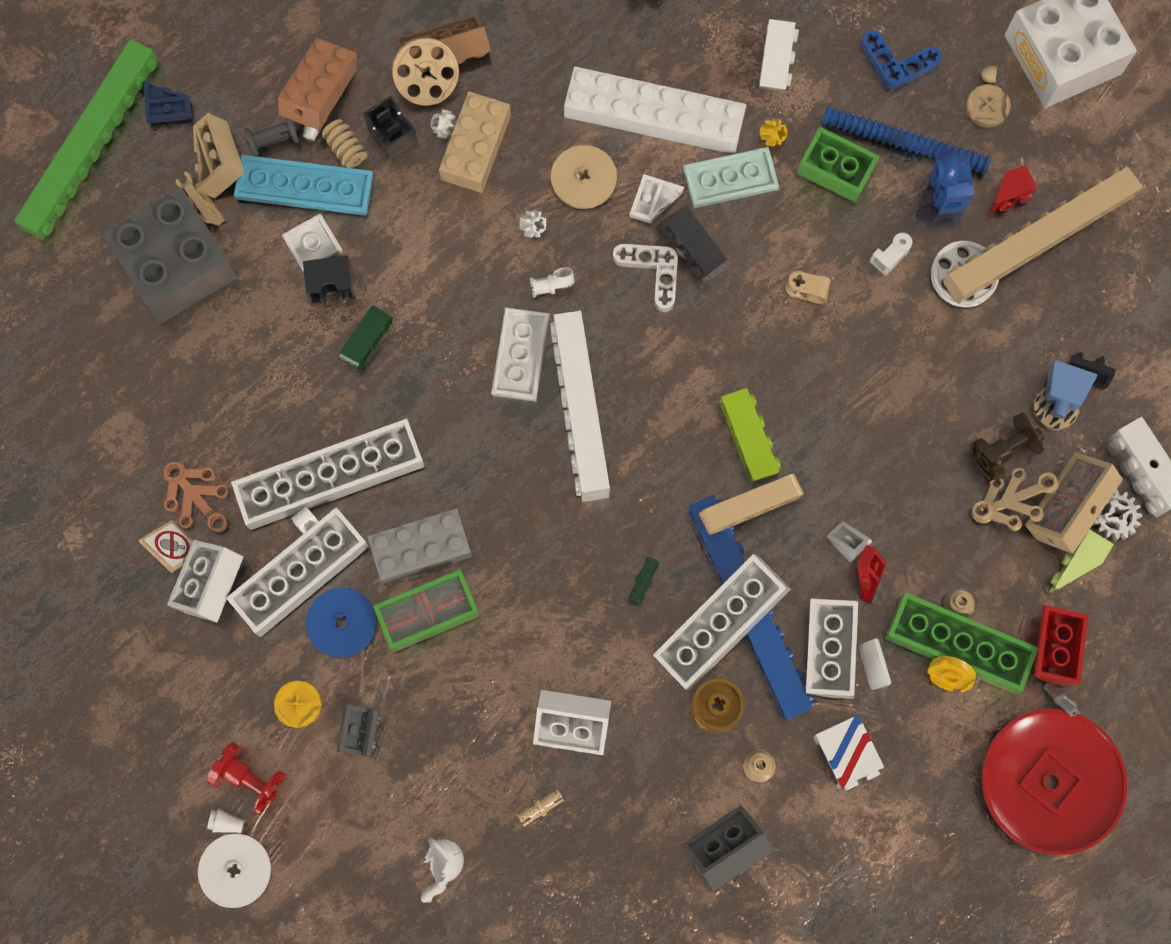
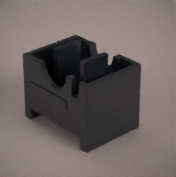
(390, 127)
(328, 277)

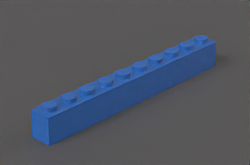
(764, 637)

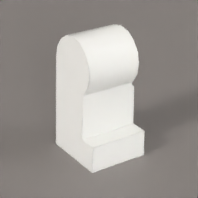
(897, 250)
(304, 520)

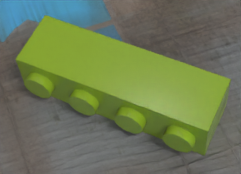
(749, 436)

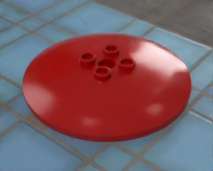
(1088, 776)

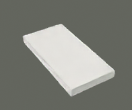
(520, 354)

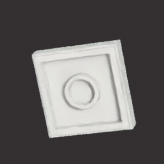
(312, 241)

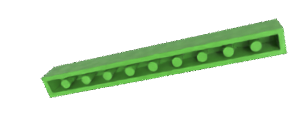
(86, 140)

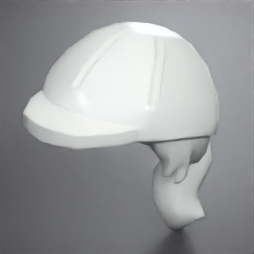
(445, 864)

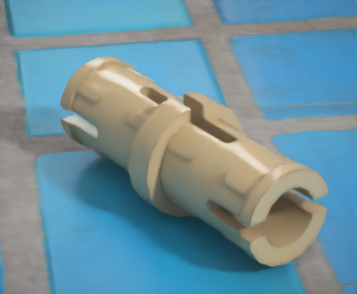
(540, 807)

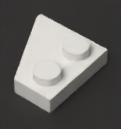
(653, 198)

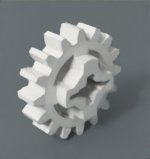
(1118, 524)

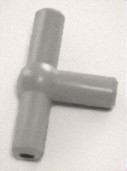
(1061, 700)

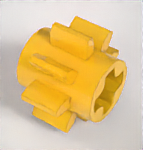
(773, 132)

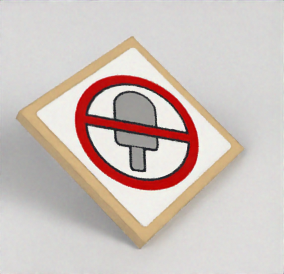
(168, 545)

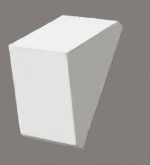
(848, 541)

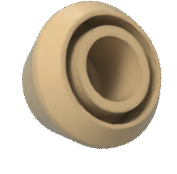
(959, 601)
(761, 773)

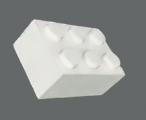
(205, 580)

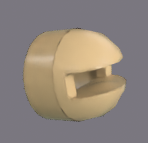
(989, 74)

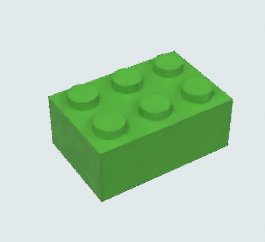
(837, 164)

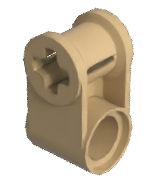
(810, 287)

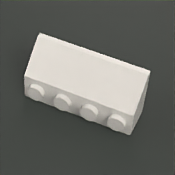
(832, 648)

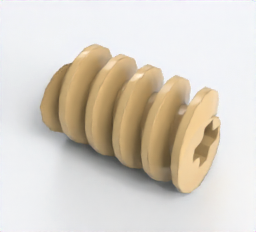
(343, 144)

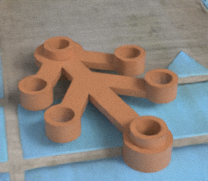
(192, 494)

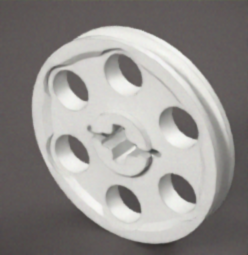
(939, 274)

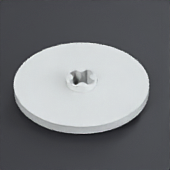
(218, 881)

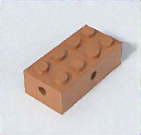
(317, 84)

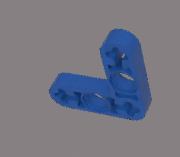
(898, 68)

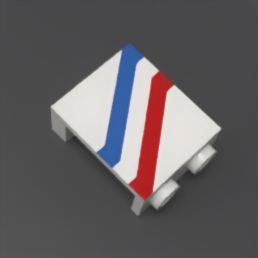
(849, 752)

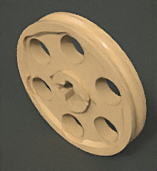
(435, 67)

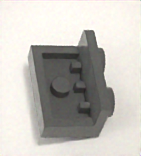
(358, 730)

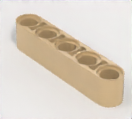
(751, 504)

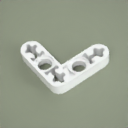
(661, 268)

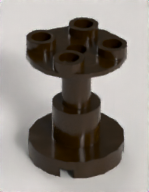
(994, 455)

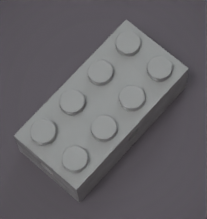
(419, 546)

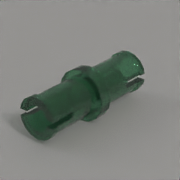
(643, 580)

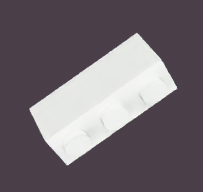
(571, 722)

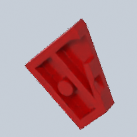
(870, 570)

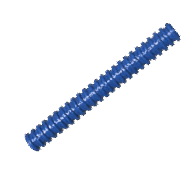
(900, 138)

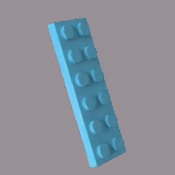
(304, 185)

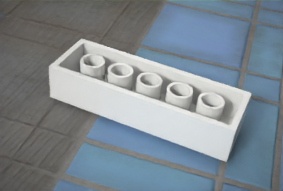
(297, 572)
(721, 622)

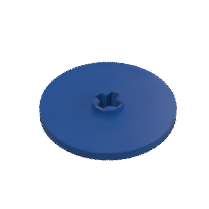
(346, 640)

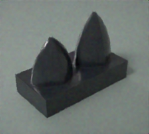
(1099, 366)

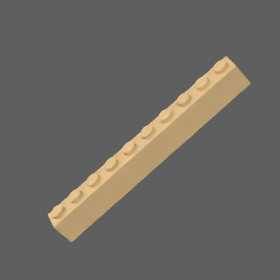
(1042, 235)

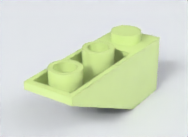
(1086, 557)

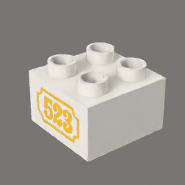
(1069, 46)

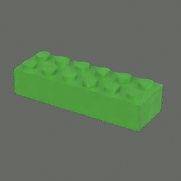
(940, 633)

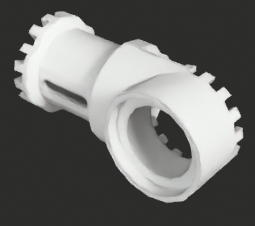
(559, 279)

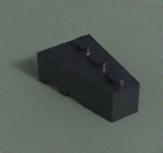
(691, 242)

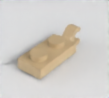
(208, 210)

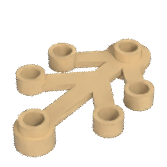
(1011, 499)

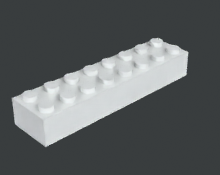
(654, 110)
(581, 406)
(327, 474)

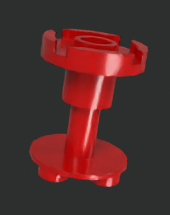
(238, 774)

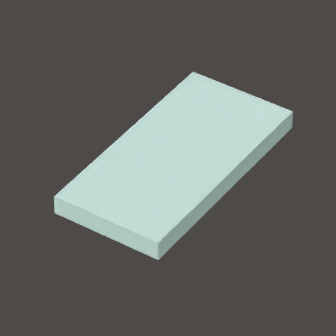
(730, 177)

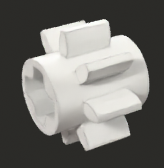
(443, 123)
(532, 223)

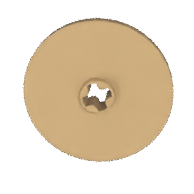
(590, 191)

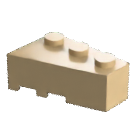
(217, 156)

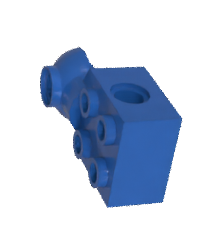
(952, 182)

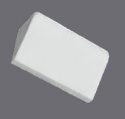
(874, 664)

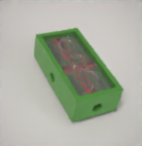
(426, 611)

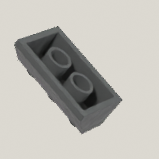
(728, 848)

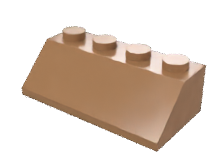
(463, 37)

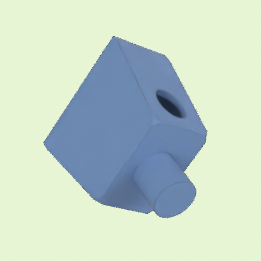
(1067, 387)

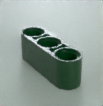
(365, 338)

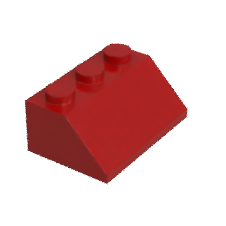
(1061, 646)

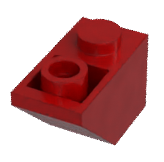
(1014, 187)

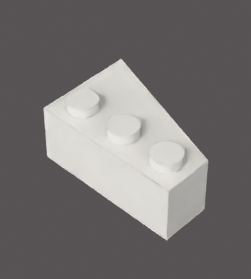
(778, 55)

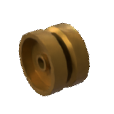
(731, 705)

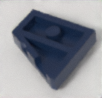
(165, 105)

